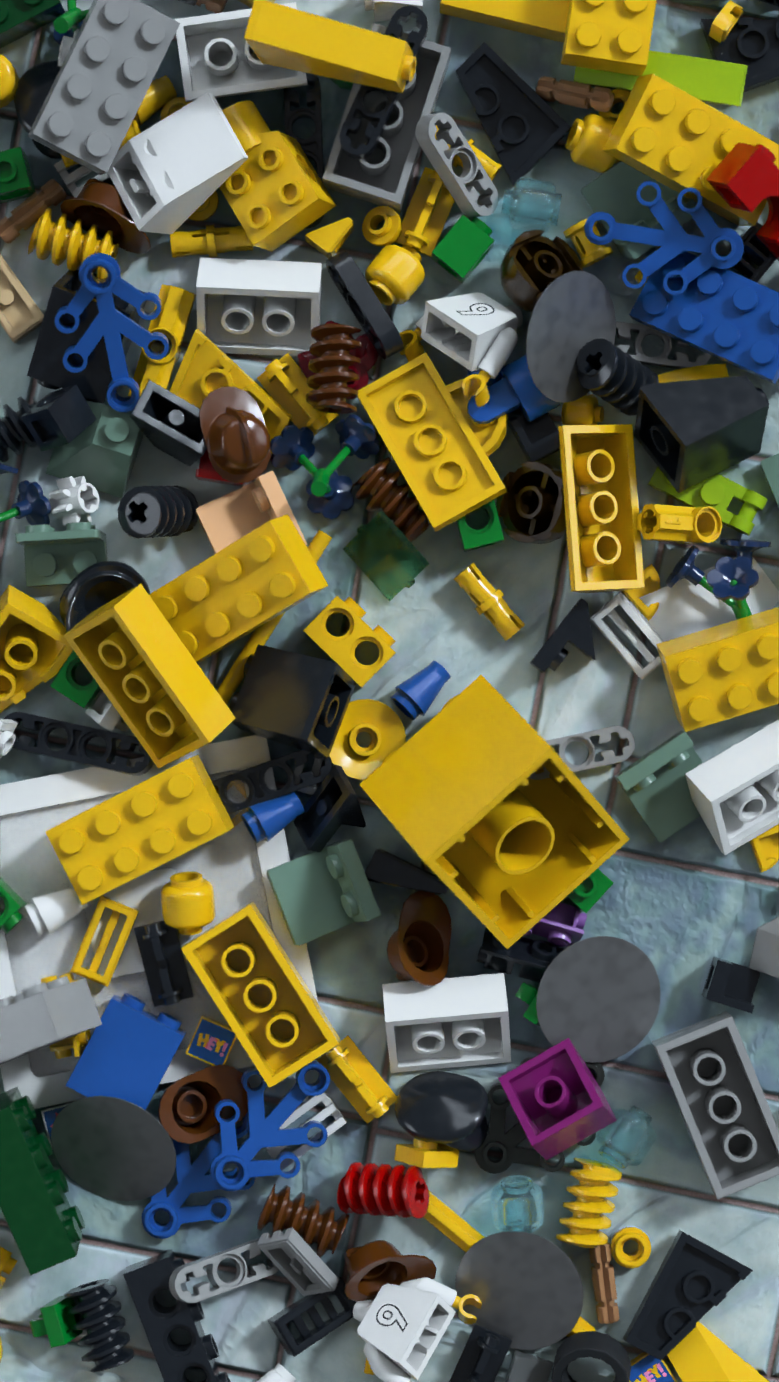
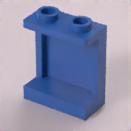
(127, 1052)

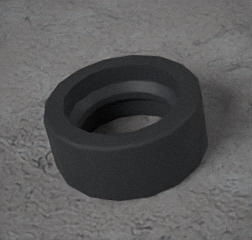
(592, 1345)

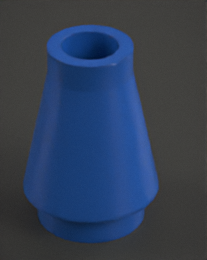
(420, 690)
(271, 816)

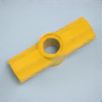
(172, 322)

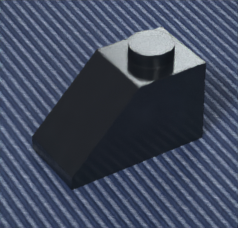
(170, 423)

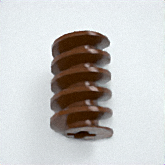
(331, 368)
(392, 499)
(306, 1221)

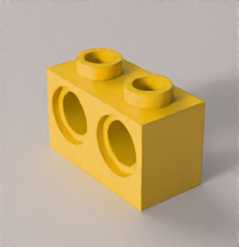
(343, 648)

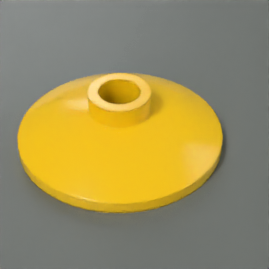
(384, 731)

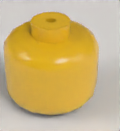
(582, 411)

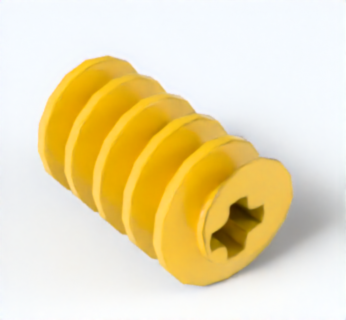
(69, 242)
(590, 1204)

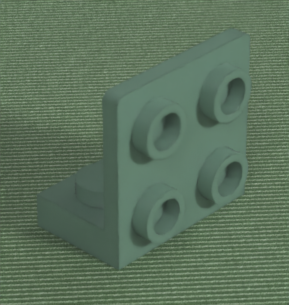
(616, 195)
(60, 555)
(660, 787)
(323, 892)

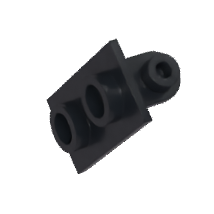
(531, 954)
(163, 963)
(481, 1356)

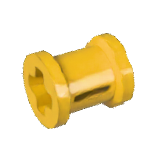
(588, 251)

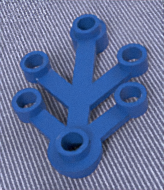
(671, 240)
(111, 325)
(265, 1130)
(190, 1179)

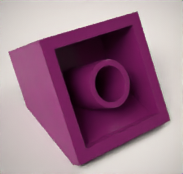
(557, 1099)

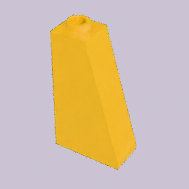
(531, 17)
(328, 47)

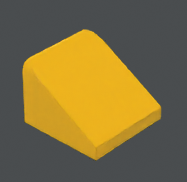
(330, 237)

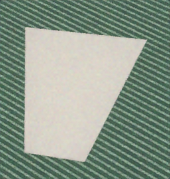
(694, 608)

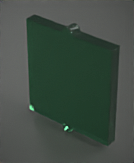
(386, 555)

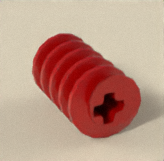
(383, 1191)

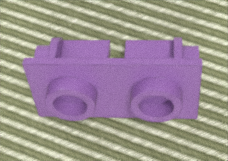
(561, 925)

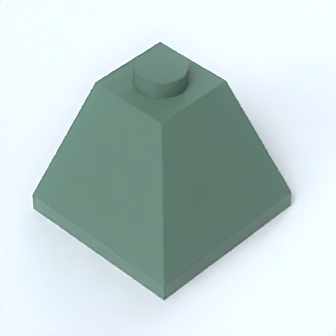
(101, 452)

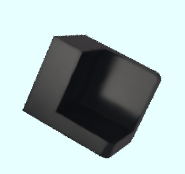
(535, 438)
(731, 984)

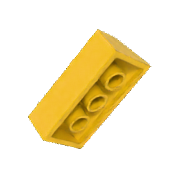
(603, 527)

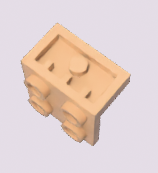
(244, 511)

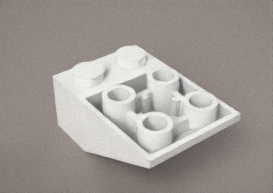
(176, 165)

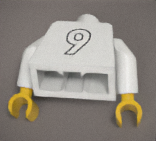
(471, 332)
(407, 1325)

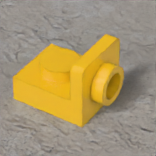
(427, 1154)

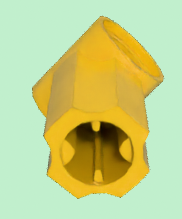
(679, 523)

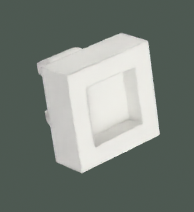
(105, 713)

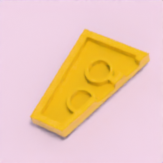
(209, 368)

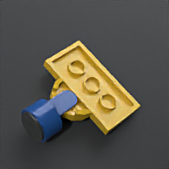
(444, 439)

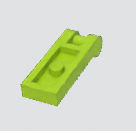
(716, 493)

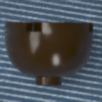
(533, 265)
(533, 503)

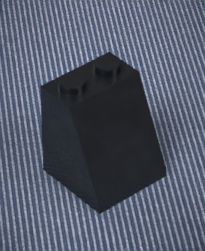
(51, 344)
(700, 426)
(292, 699)

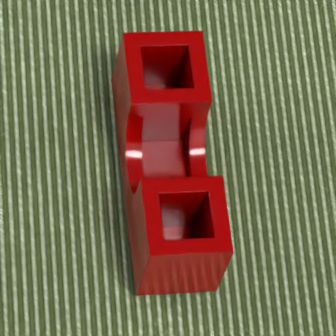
(745, 180)

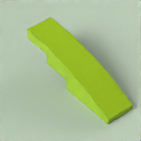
(701, 77)

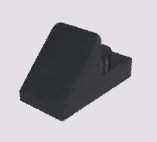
(574, 630)
(327, 809)

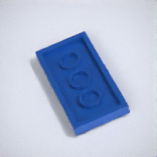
(715, 314)

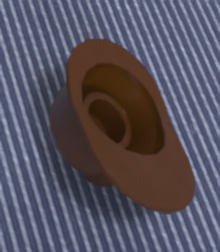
(102, 206)
(235, 434)
(422, 940)
(190, 1102)
(380, 1264)

